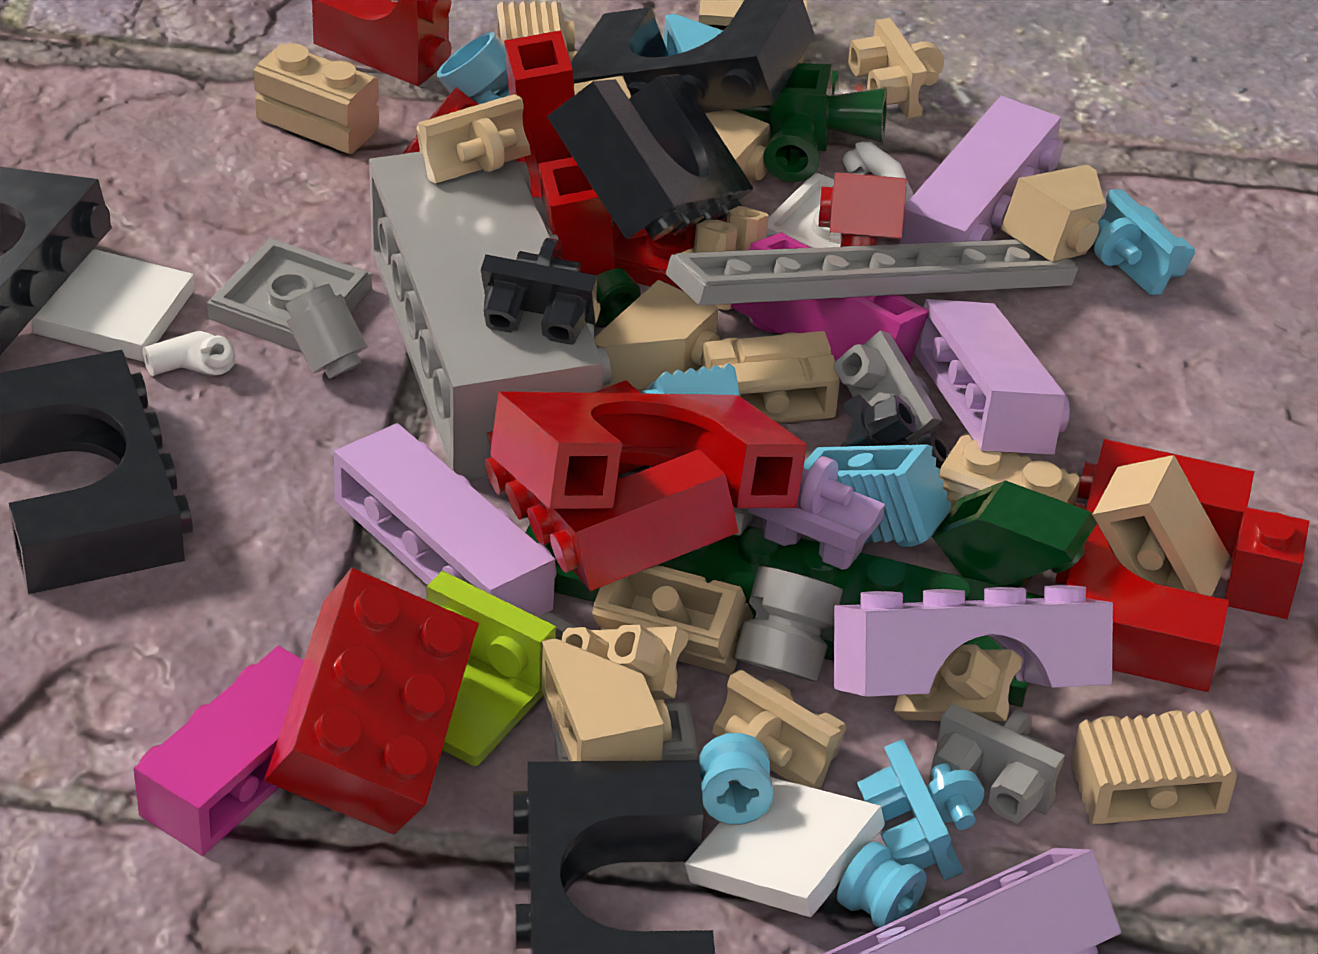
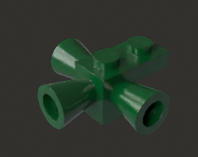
(808, 112)

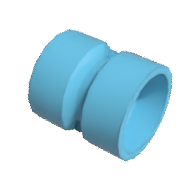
(477, 69)

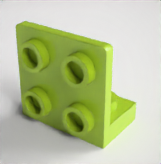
(501, 671)

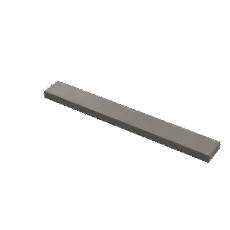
(863, 271)

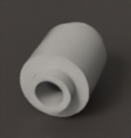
(326, 331)

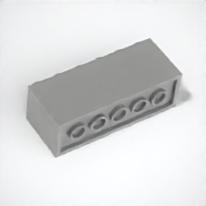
(430, 261)

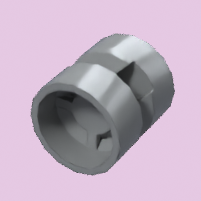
(788, 623)

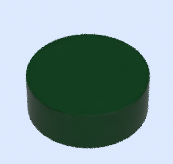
(615, 294)

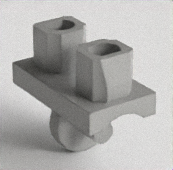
(880, 372)
(1003, 757)

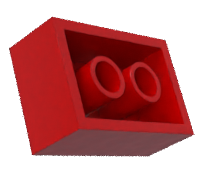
(373, 702)

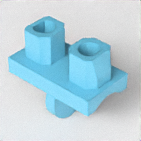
(1140, 243)
(947, 798)

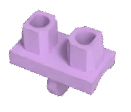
(825, 513)

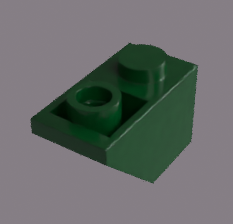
(1013, 534)

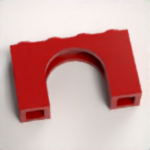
(389, 35)
(544, 80)
(573, 442)
(651, 522)
(1156, 627)

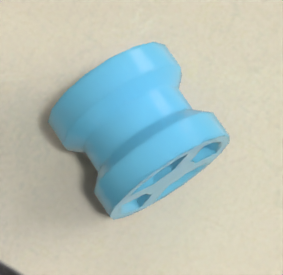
(747, 764)
(881, 885)

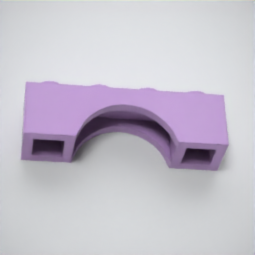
(900, 646)

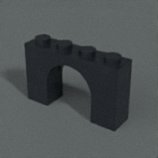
(734, 70)
(651, 156)
(48, 230)
(116, 523)
(597, 817)

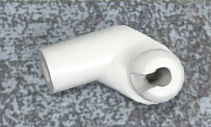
(870, 158)
(192, 351)

